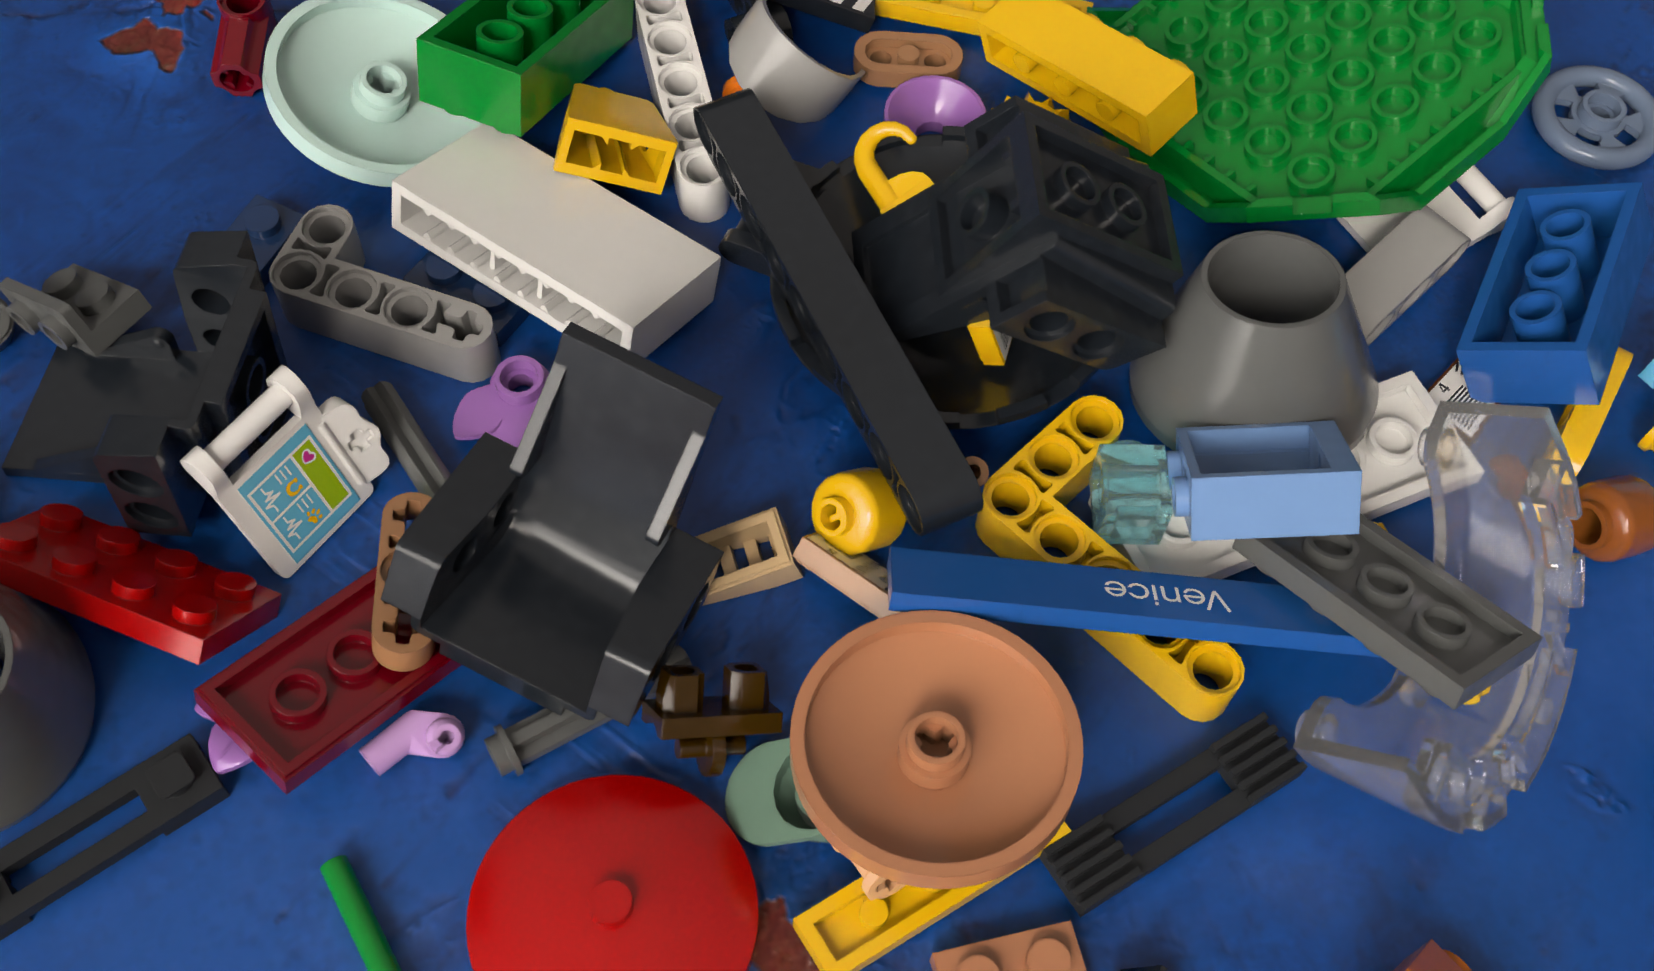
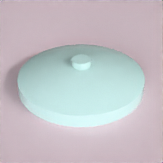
(348, 87)

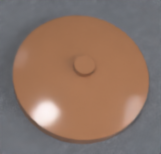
(935, 749)

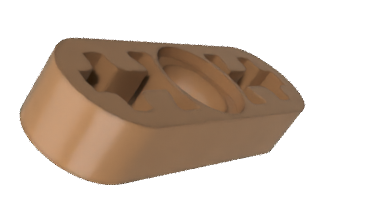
(385, 616)

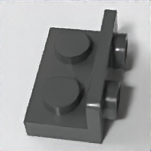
(76, 308)

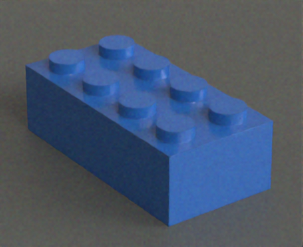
(1557, 295)

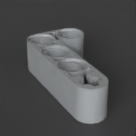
(331, 294)

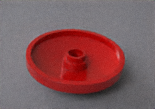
(614, 882)

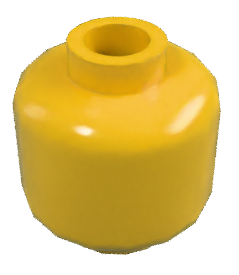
(857, 511)

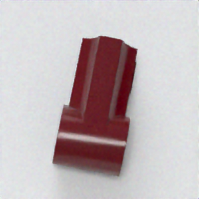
(242, 45)

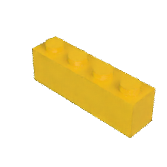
(1091, 69)

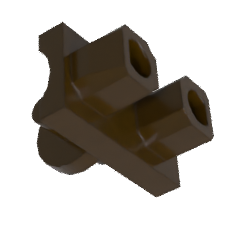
(712, 725)

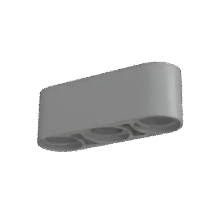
(1403, 268)

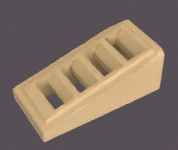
(760, 573)

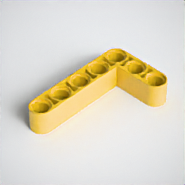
(1048, 523)

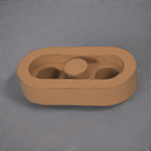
(899, 56)

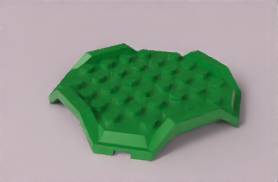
(1336, 99)

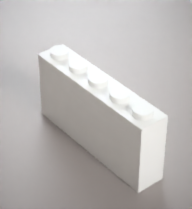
(554, 240)

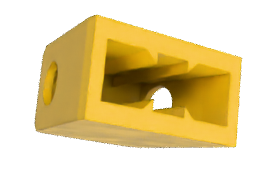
(608, 139)

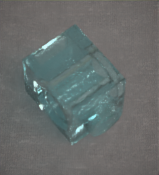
(1130, 493)

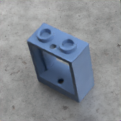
(1265, 481)

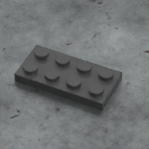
(1400, 607)

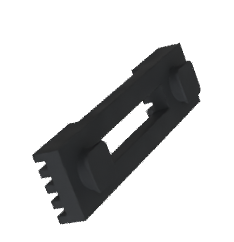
(174, 789)
(1091, 862)

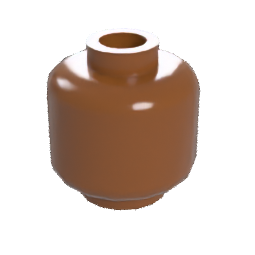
(1615, 518)

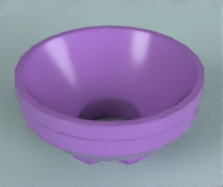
(933, 102)

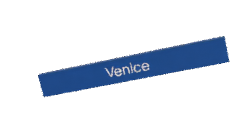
(1111, 600)

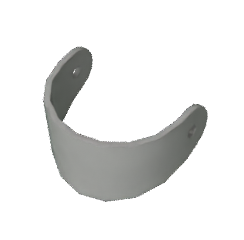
(781, 73)

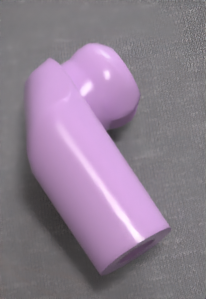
(414, 734)

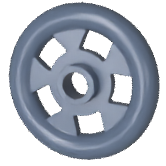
(1595, 116)

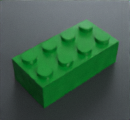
(516, 57)

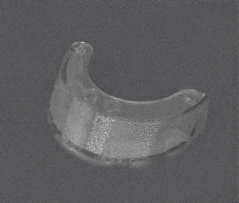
(1506, 531)

